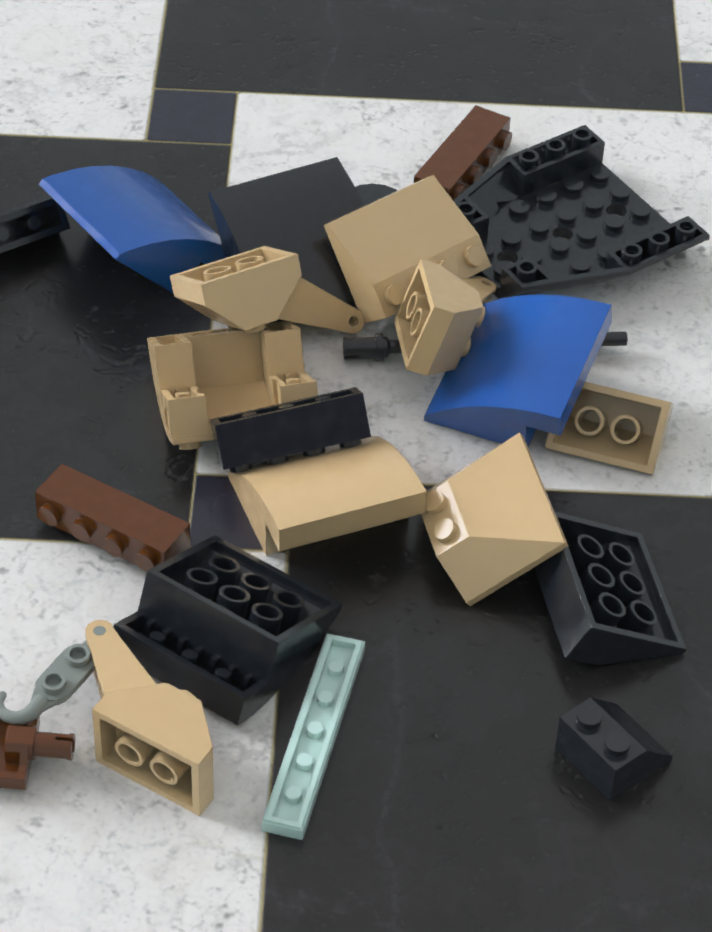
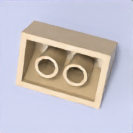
(615, 428)

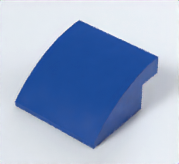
(136, 220)
(522, 367)

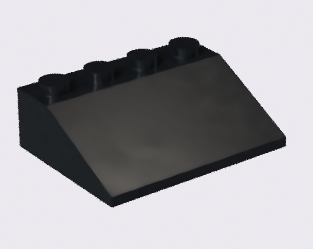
(607, 596)

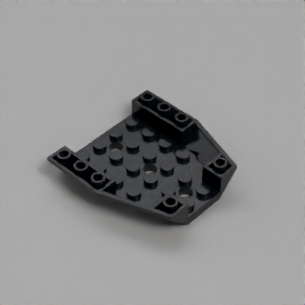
(559, 193)

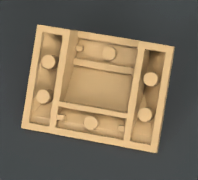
(492, 521)

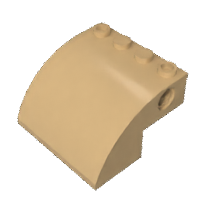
(225, 374)

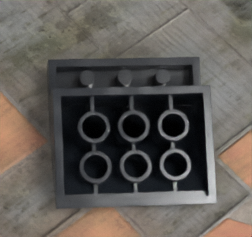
(290, 215)
(225, 626)

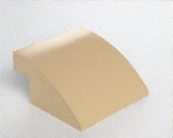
(328, 494)

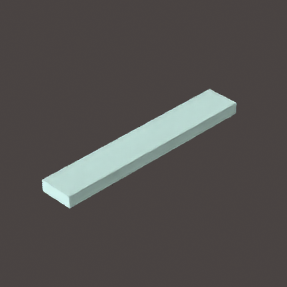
(313, 737)

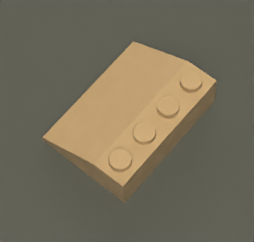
(388, 238)

